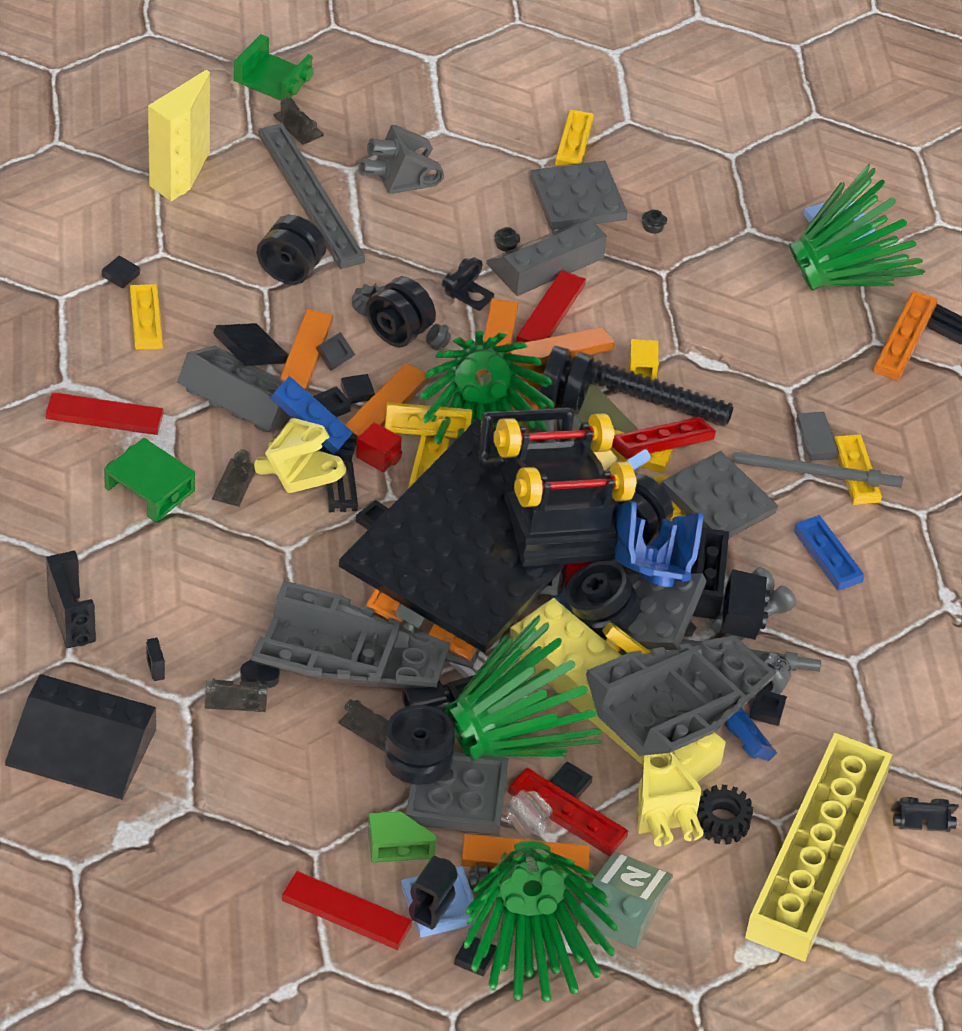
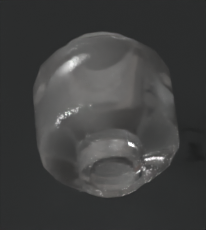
(529, 813)

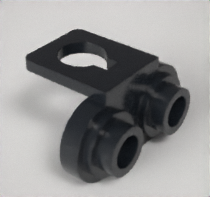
(462, 281)

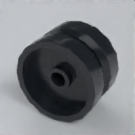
(291, 249)
(400, 311)
(568, 378)
(652, 505)
(601, 595)
(419, 744)

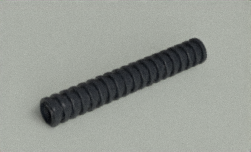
(661, 393)

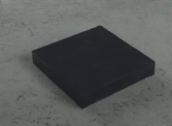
(250, 344)

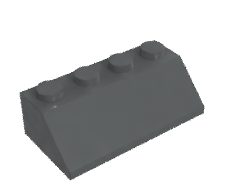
(545, 257)
(233, 386)

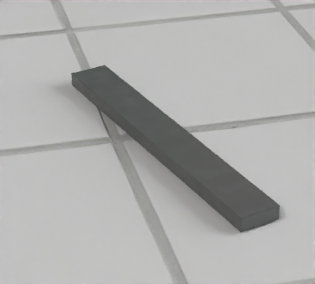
(311, 195)

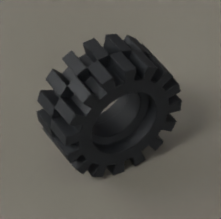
(729, 801)

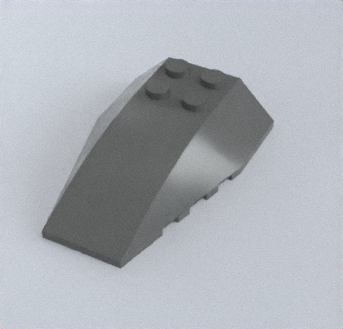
(340, 643)
(677, 694)

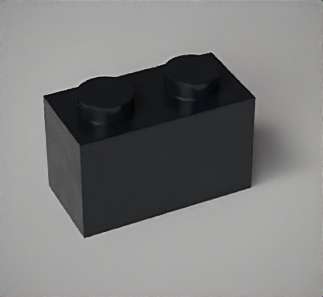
(745, 604)

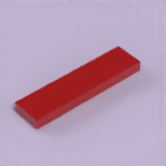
(552, 307)
(104, 413)
(663, 437)
(572, 813)
(347, 910)

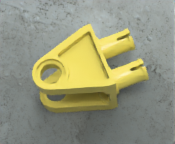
(296, 459)
(668, 800)

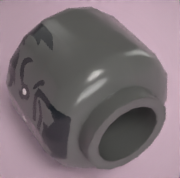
(781, 667)

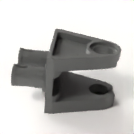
(399, 163)

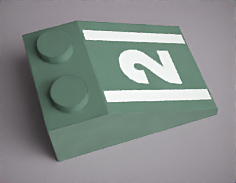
(633, 896)

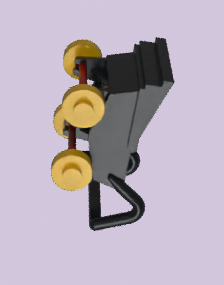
(557, 488)

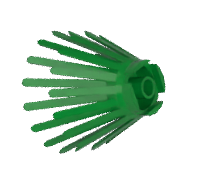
(826, 247)
(488, 391)
(498, 699)
(533, 891)

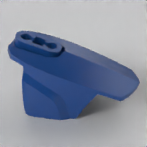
(667, 556)

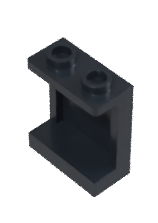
(74, 618)

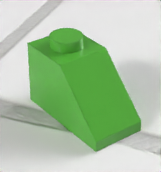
(398, 838)

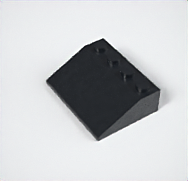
(82, 736)

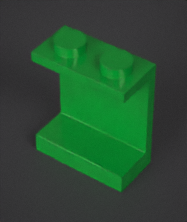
(270, 73)
(152, 476)

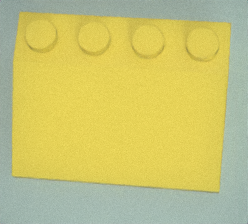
(179, 136)

